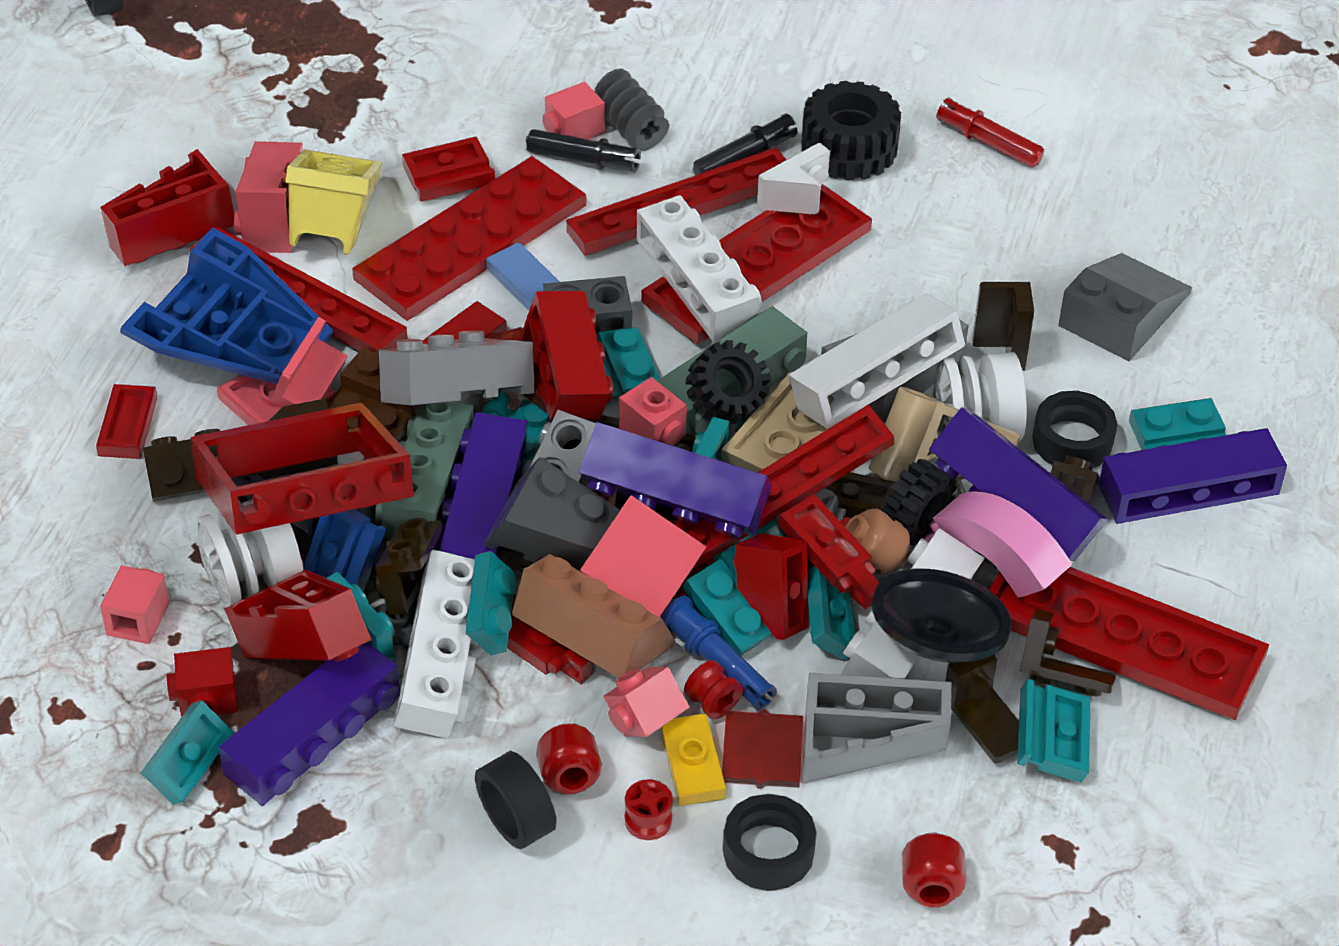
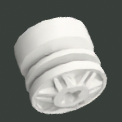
(993, 394)
(238, 559)

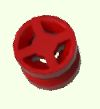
(713, 689)
(654, 798)

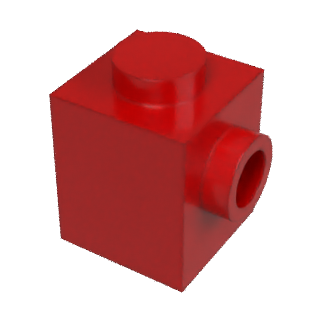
(205, 677)

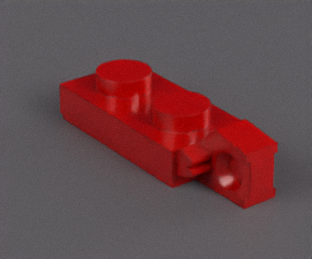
(831, 548)
(545, 652)

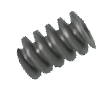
(632, 110)

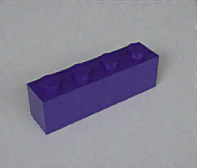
(1000, 468)
(1192, 475)
(675, 479)
(482, 483)
(309, 723)

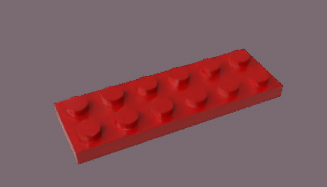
(458, 240)
(771, 254)
(1143, 639)

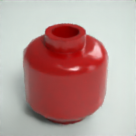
(568, 758)
(933, 869)

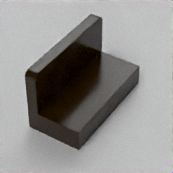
(1004, 317)

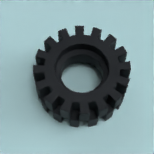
(743, 367)
(919, 497)

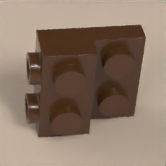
(362, 384)

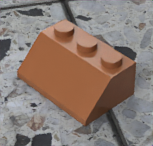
(589, 617)

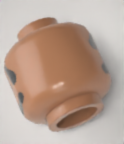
(882, 538)

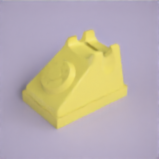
(330, 195)

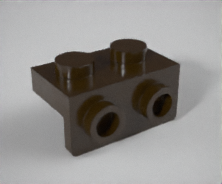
(172, 467)
(404, 562)

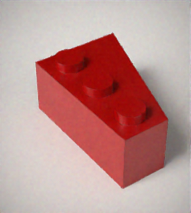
(169, 211)
(567, 354)
(299, 620)

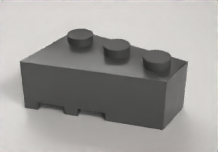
(552, 517)

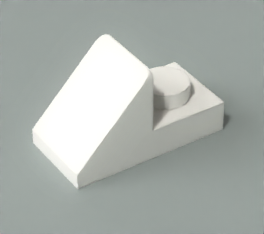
(795, 182)

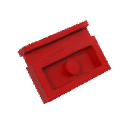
(448, 168)

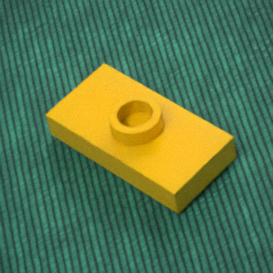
(693, 760)

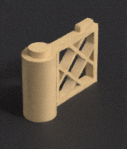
(915, 427)

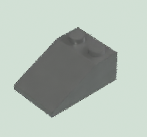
(1120, 304)

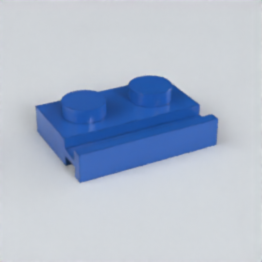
(345, 545)

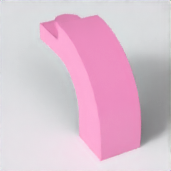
(1006, 537)

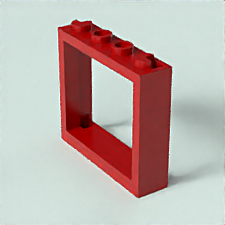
(297, 440)

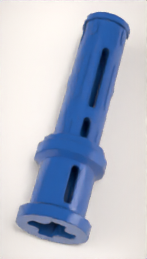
(704, 639)

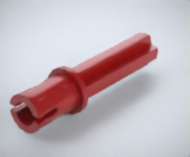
(989, 132)

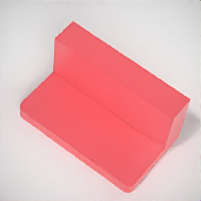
(309, 370)

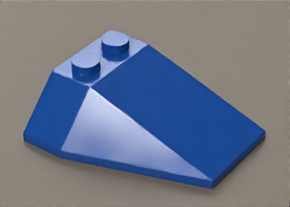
(227, 314)

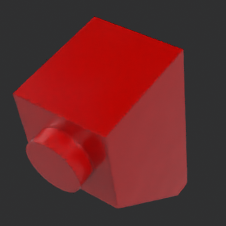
(775, 581)

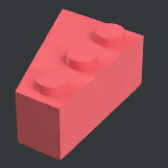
(264, 196)

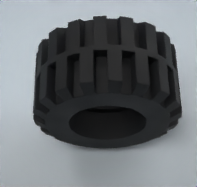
(856, 126)

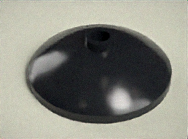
(941, 615)

